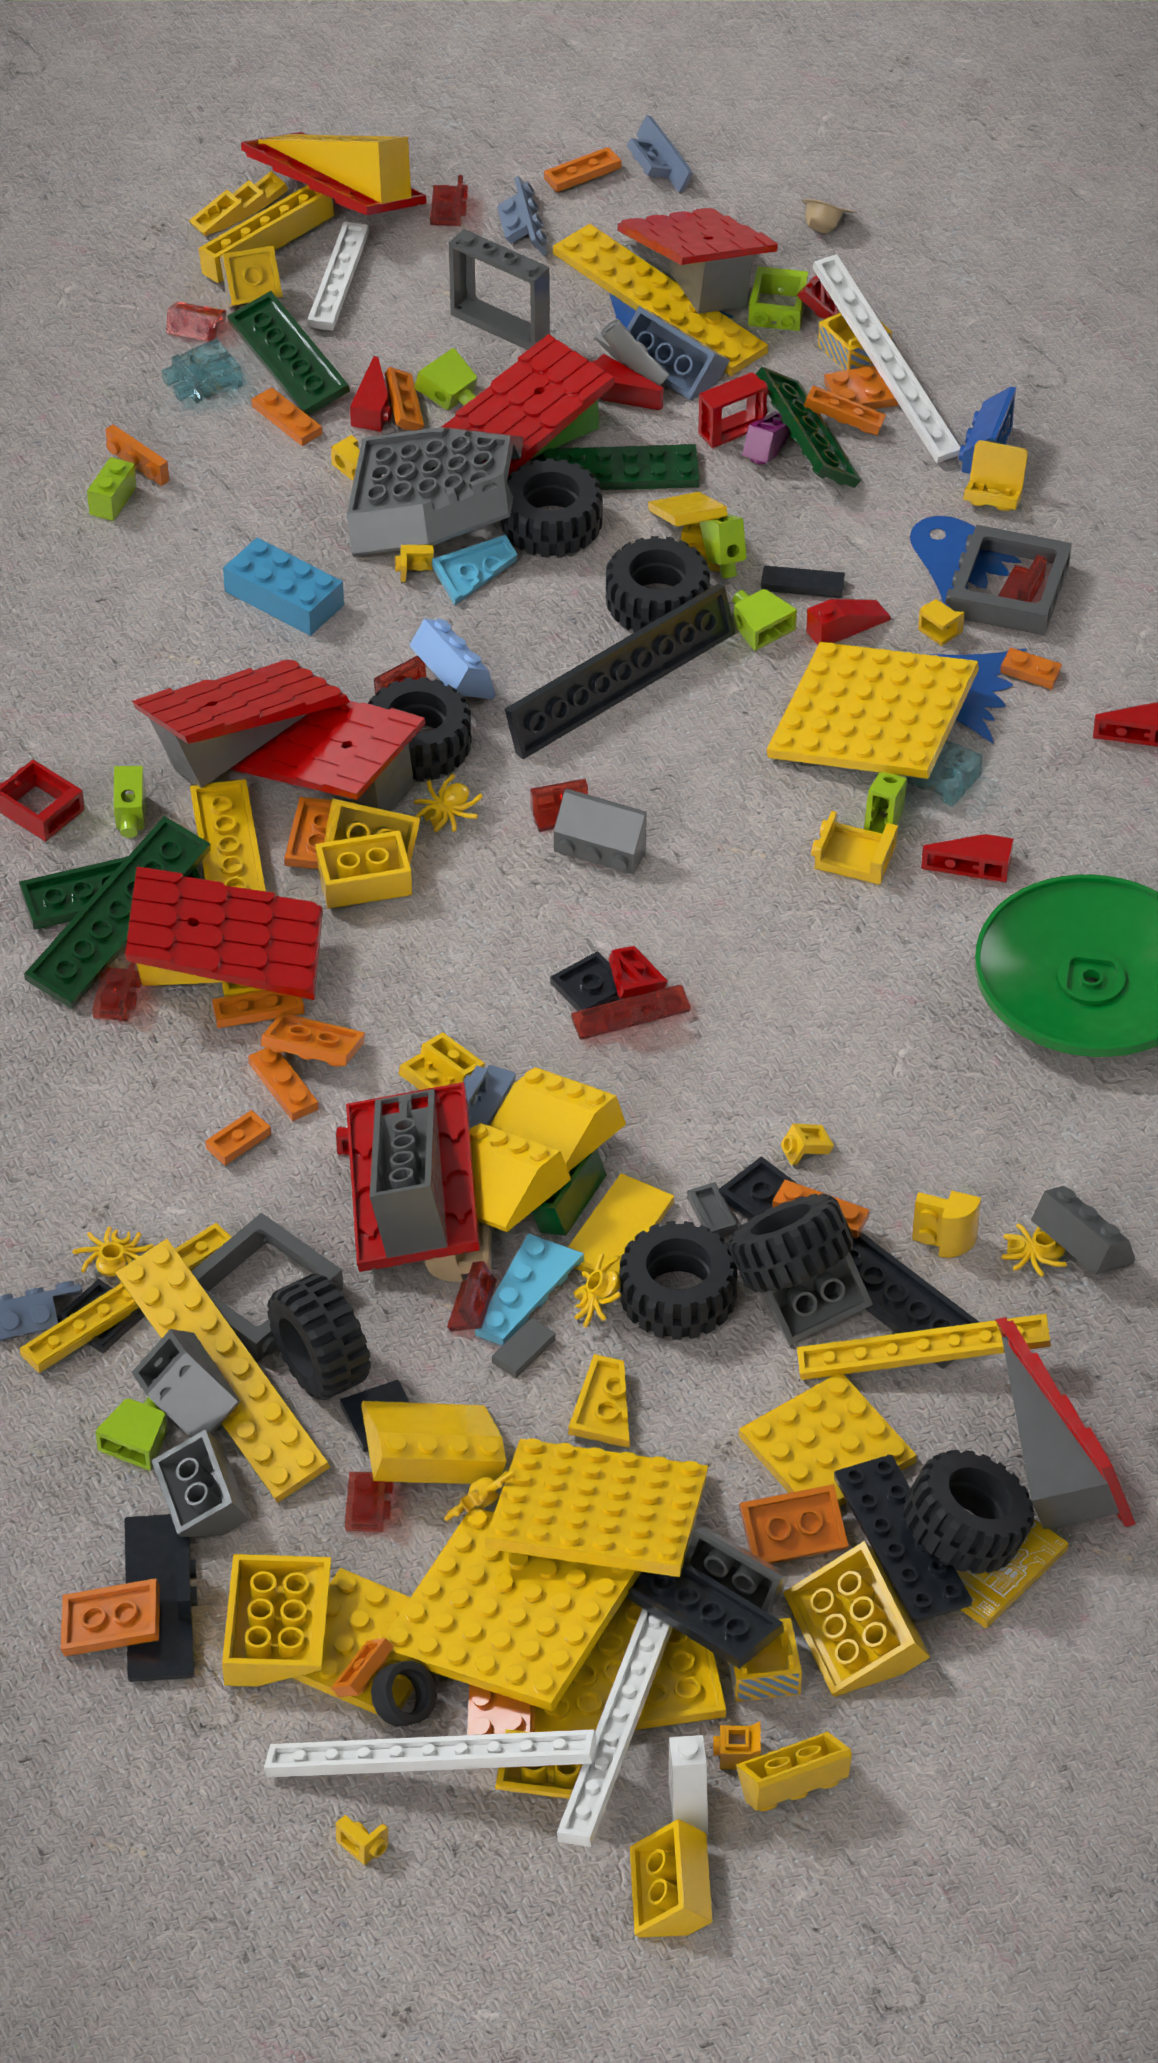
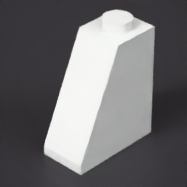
(688, 1781)

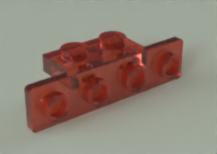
(630, 1012)

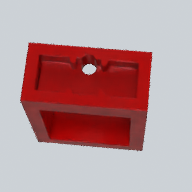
(720, 431)
(64, 809)

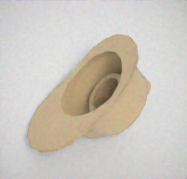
(822, 215)

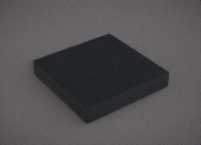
(586, 983)
(110, 1336)
(352, 1407)

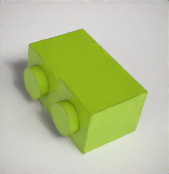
(111, 488)

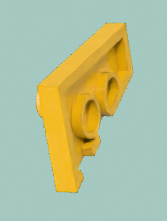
(602, 1404)

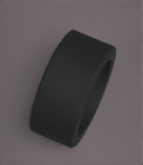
(424, 1690)

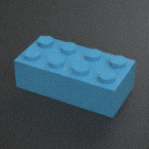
(283, 586)

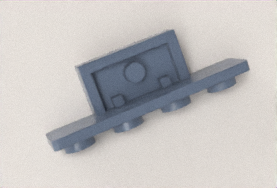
(659, 155)
(521, 217)
(486, 1092)
(34, 1311)

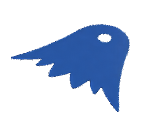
(943, 555)
(982, 690)

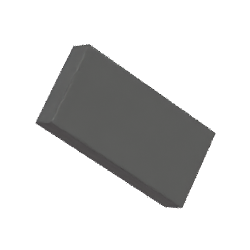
(712, 1209)
(523, 1347)

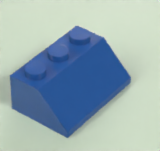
(989, 424)

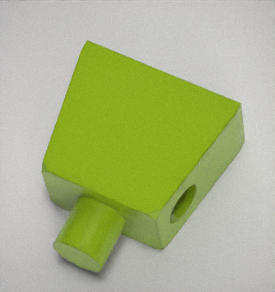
(447, 380)
(724, 543)
(762, 617)
(885, 794)
(129, 808)
(133, 1432)

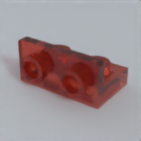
(448, 204)
(194, 321)
(117, 993)
(367, 1503)

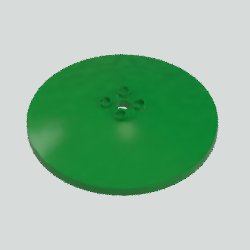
(1053, 938)

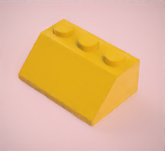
(357, 820)
(364, 869)
(794, 1771)
(538, 1780)
(671, 1882)

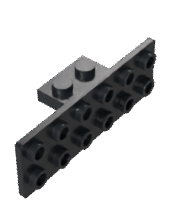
(877, 1499)
(160, 1553)

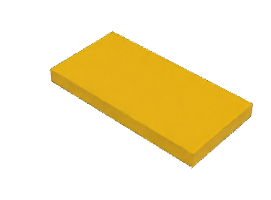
(687, 509)
(617, 1219)

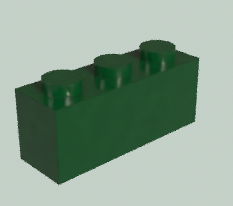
(565, 1206)

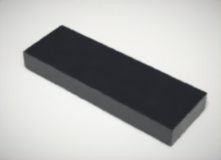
(803, 581)

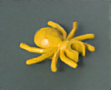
(449, 803)
(1039, 1246)
(112, 1255)
(598, 1286)
(480, 1494)

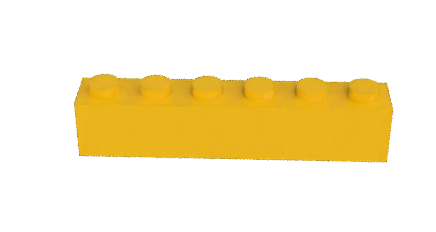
(270, 227)

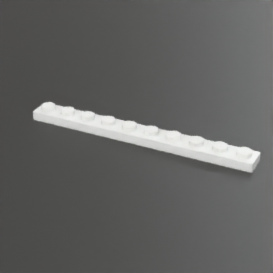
(886, 358)
(615, 1731)
(431, 1753)

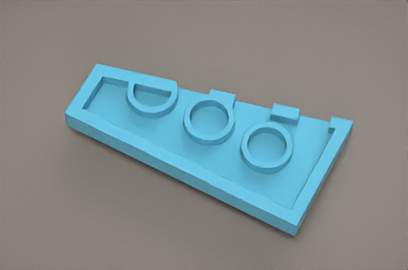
(527, 1283)

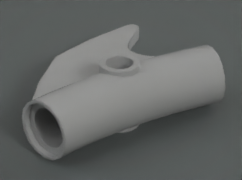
(629, 352)

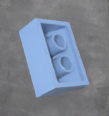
(452, 659)

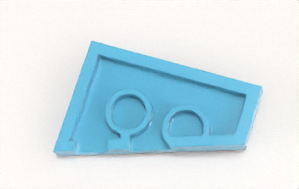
(473, 566)

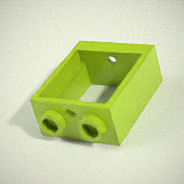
(777, 282)

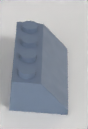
(688, 361)

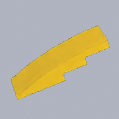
(234, 207)

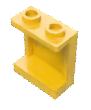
(854, 850)

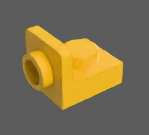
(414, 558)
(807, 1140)
(359, 1842)

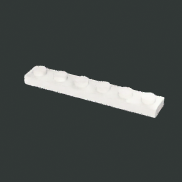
(338, 276)

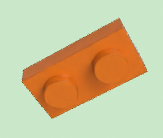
(1031, 668)
(238, 1137)
(366, 1662)

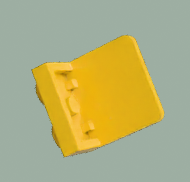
(996, 475)

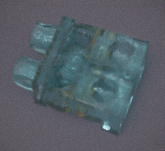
(202, 372)
(952, 774)

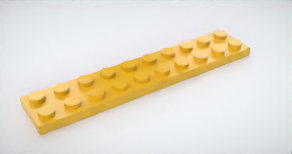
(645, 286)
(227, 823)
(262, 1422)

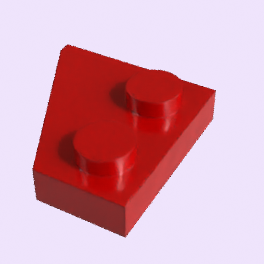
(818, 299)
(634, 973)

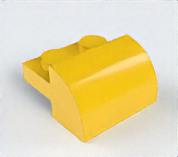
(439, 1064)
(947, 1222)

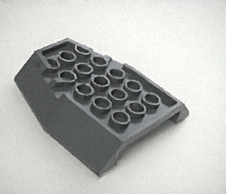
(426, 505)

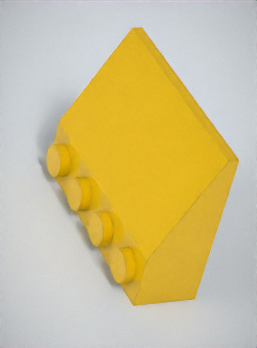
(560, 1114)
(512, 1175)
(432, 1442)
(275, 1618)
(855, 1622)

